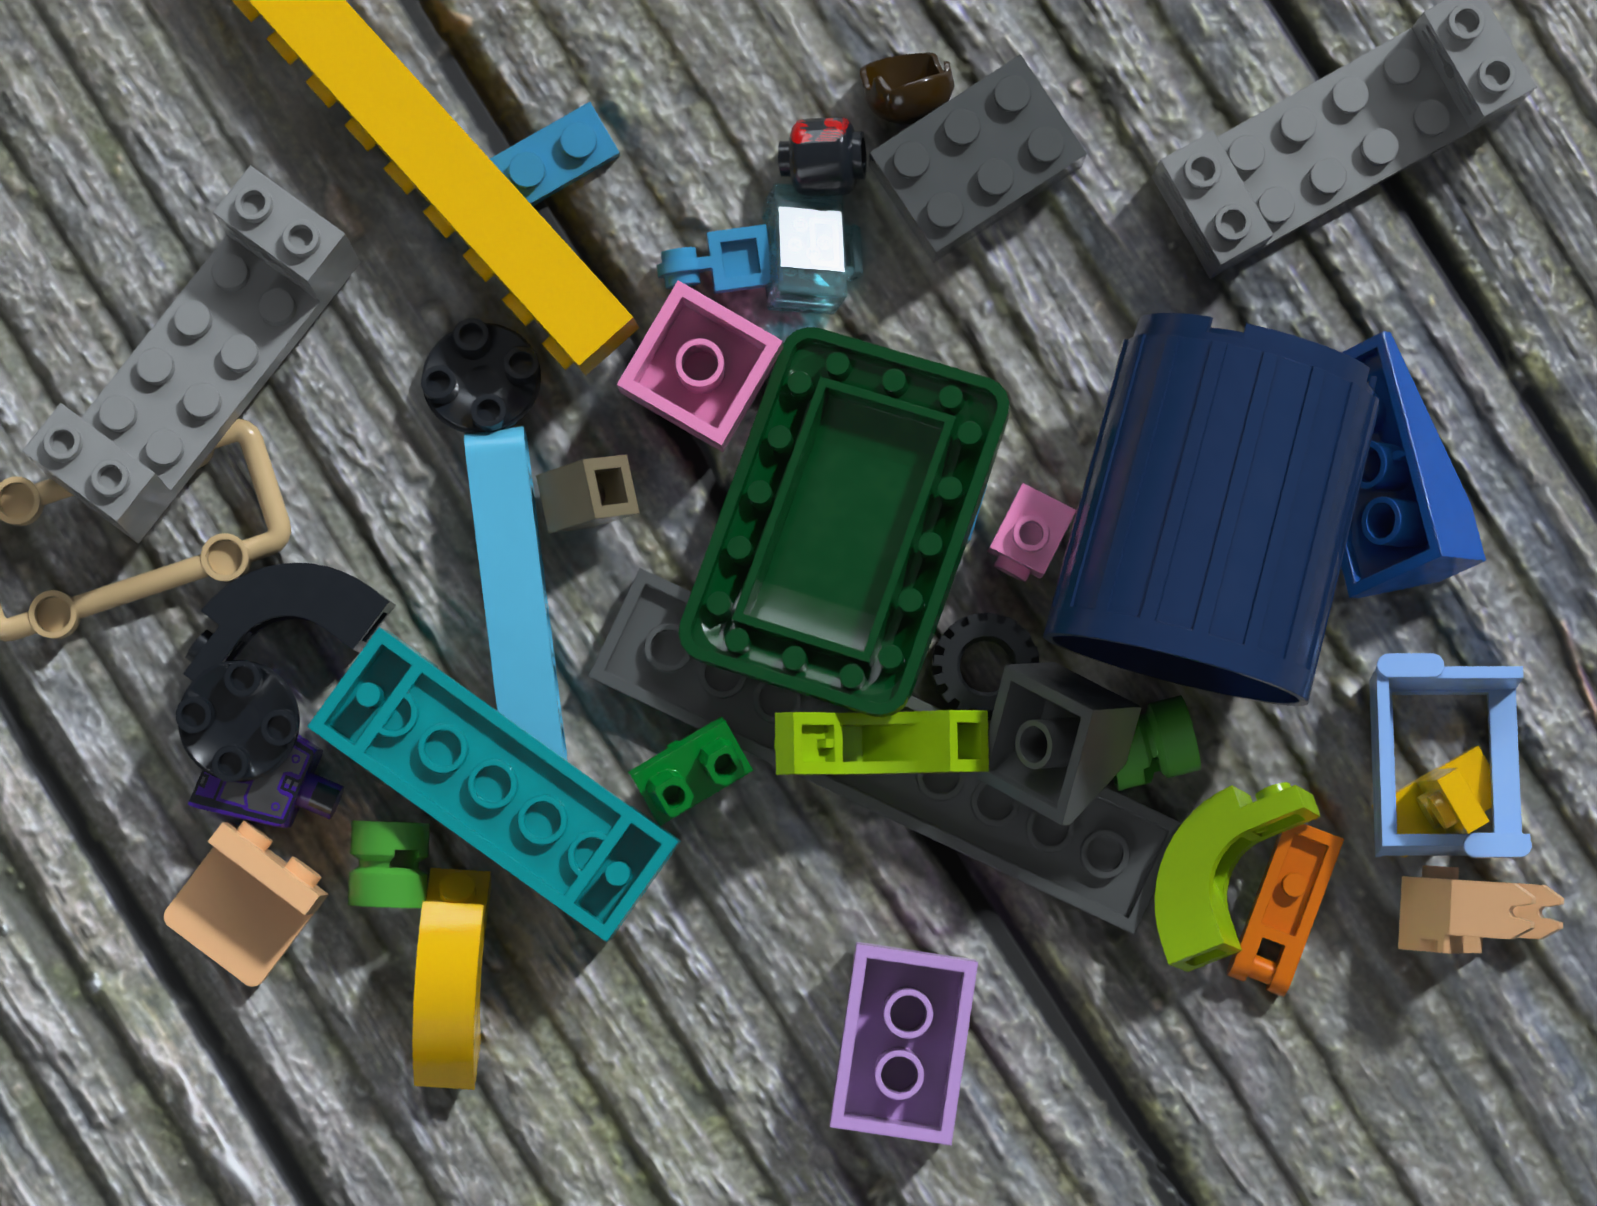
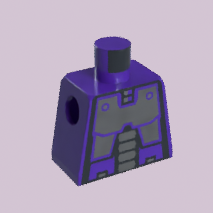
(276, 796)

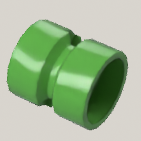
(1161, 743)
(388, 864)

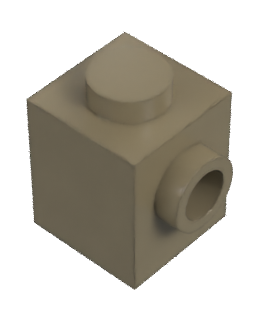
(587, 493)

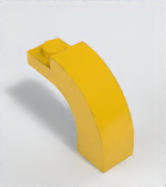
(449, 979)

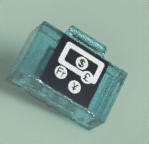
(809, 251)

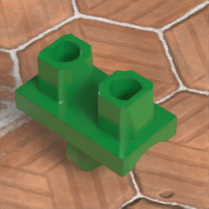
(690, 771)

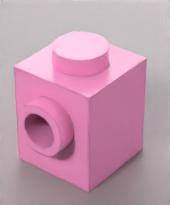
(1030, 533)

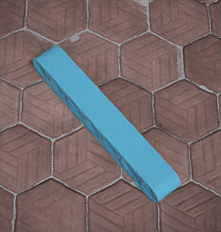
(514, 583)

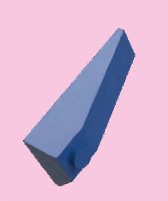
(1411, 506)

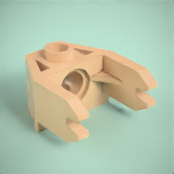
(1456, 914)

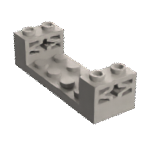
(1343, 133)
(199, 358)

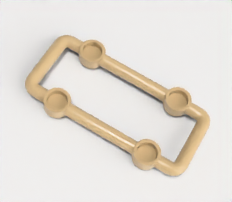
(222, 556)

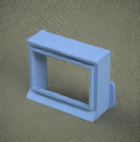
(1428, 676)

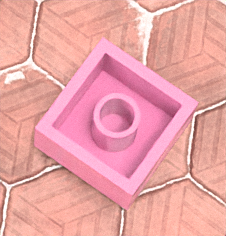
(700, 366)

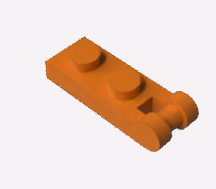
(1286, 906)

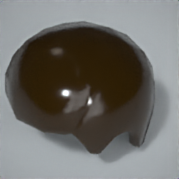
(906, 86)

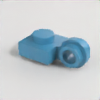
(735, 258)

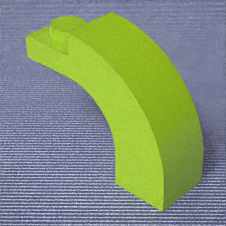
(877, 745)
(1199, 863)

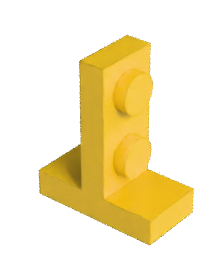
(1447, 798)

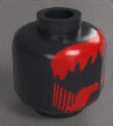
(823, 156)

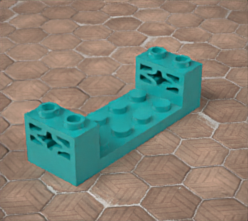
(494, 784)

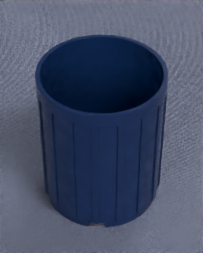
(1216, 508)

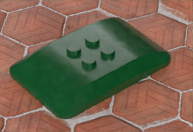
(845, 521)

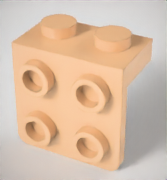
(245, 903)

